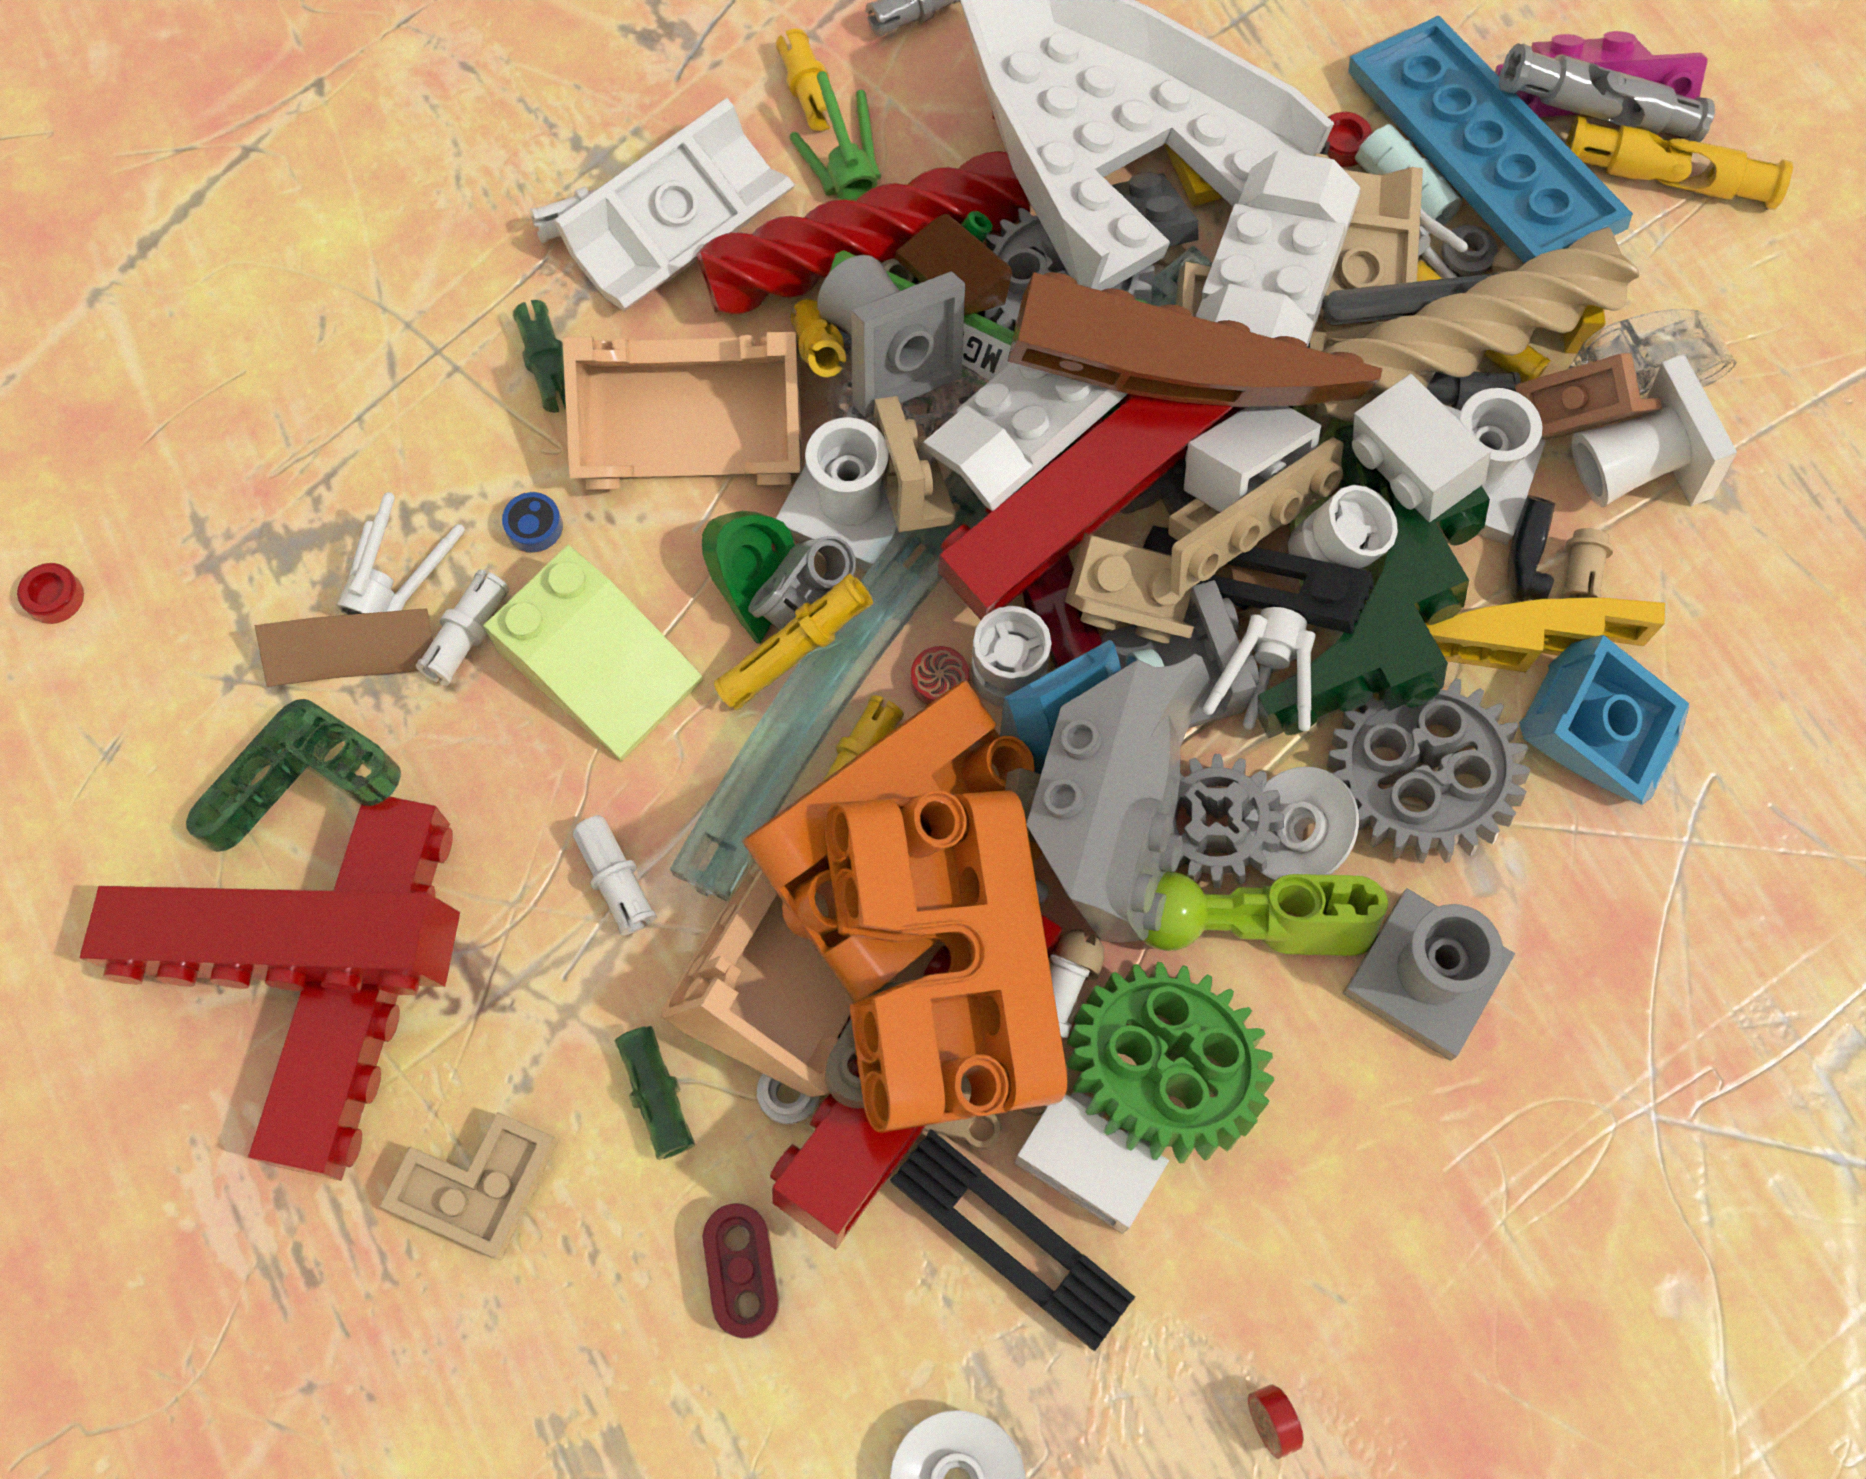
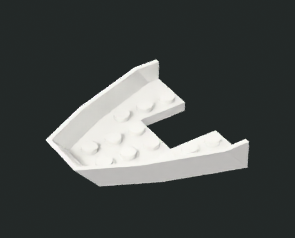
(1103, 85)

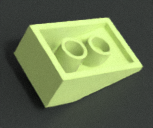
(592, 652)

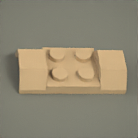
(1378, 245)

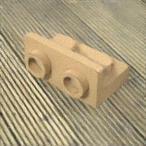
(912, 485)
(1128, 586)

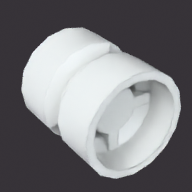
(1347, 529)
(1009, 652)

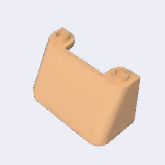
(683, 408)
(762, 990)

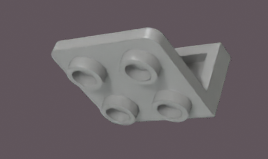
(1211, 638)

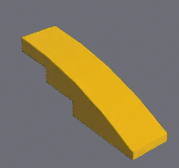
(1519, 632)

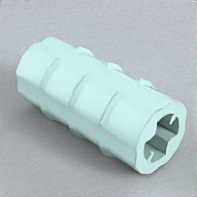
(1390, 152)

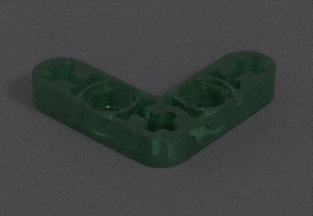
(307, 737)

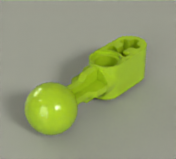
(1334, 910)

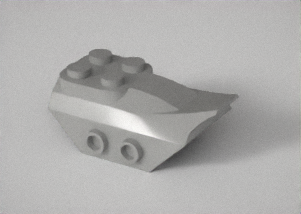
(1114, 793)

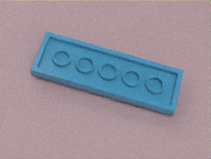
(1486, 141)

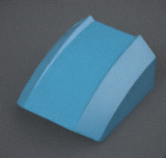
(1034, 709)
(1606, 718)

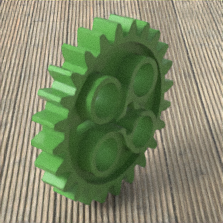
(1170, 1062)

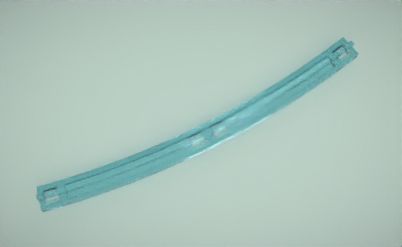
(828, 681)

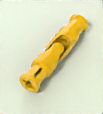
(1646, 156)

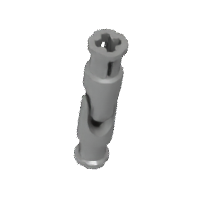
(1605, 94)

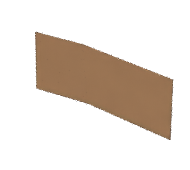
(343, 646)

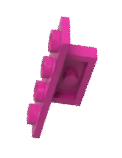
(1624, 54)

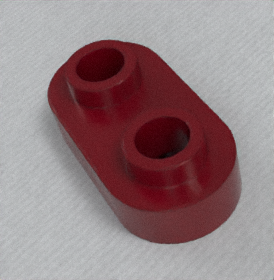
(740, 1271)

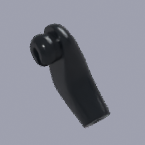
(1527, 550)

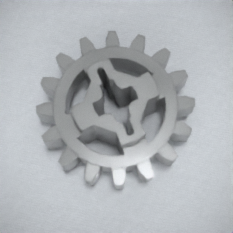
(1235, 838)

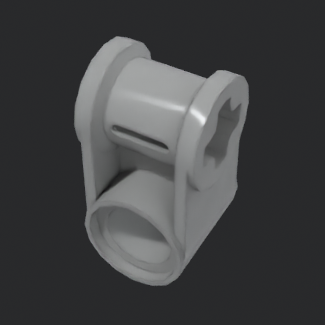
(798, 582)

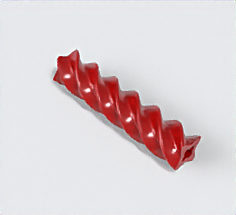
(794, 252)

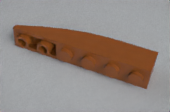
(1171, 353)

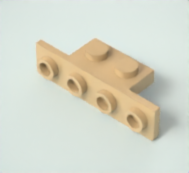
(1214, 538)

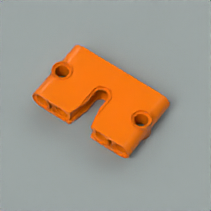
(938, 748)
(996, 1001)

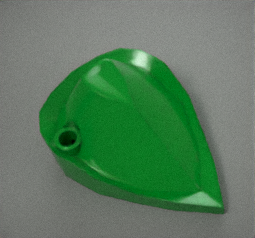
(742, 560)

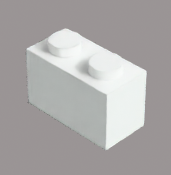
(1419, 448)
(1246, 452)
(1087, 1165)

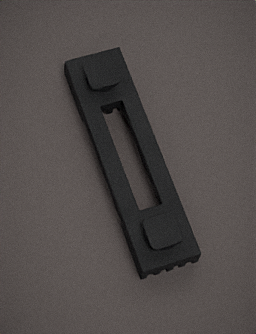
(1327, 598)
(1087, 1298)

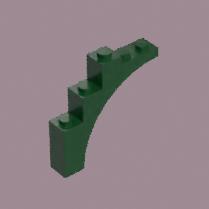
(1391, 642)

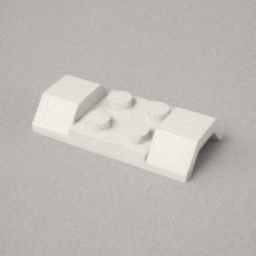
(668, 206)
(1281, 246)
(1015, 429)

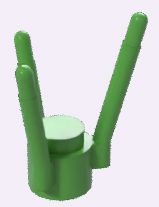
(849, 169)

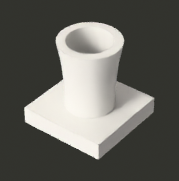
(1513, 433)
(1678, 438)
(843, 490)

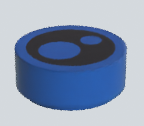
(532, 522)

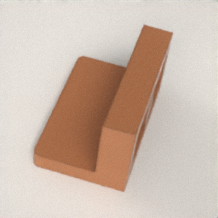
(1587, 396)

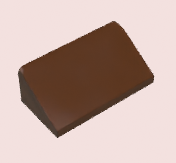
(950, 247)

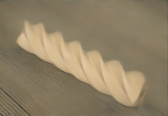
(1492, 316)

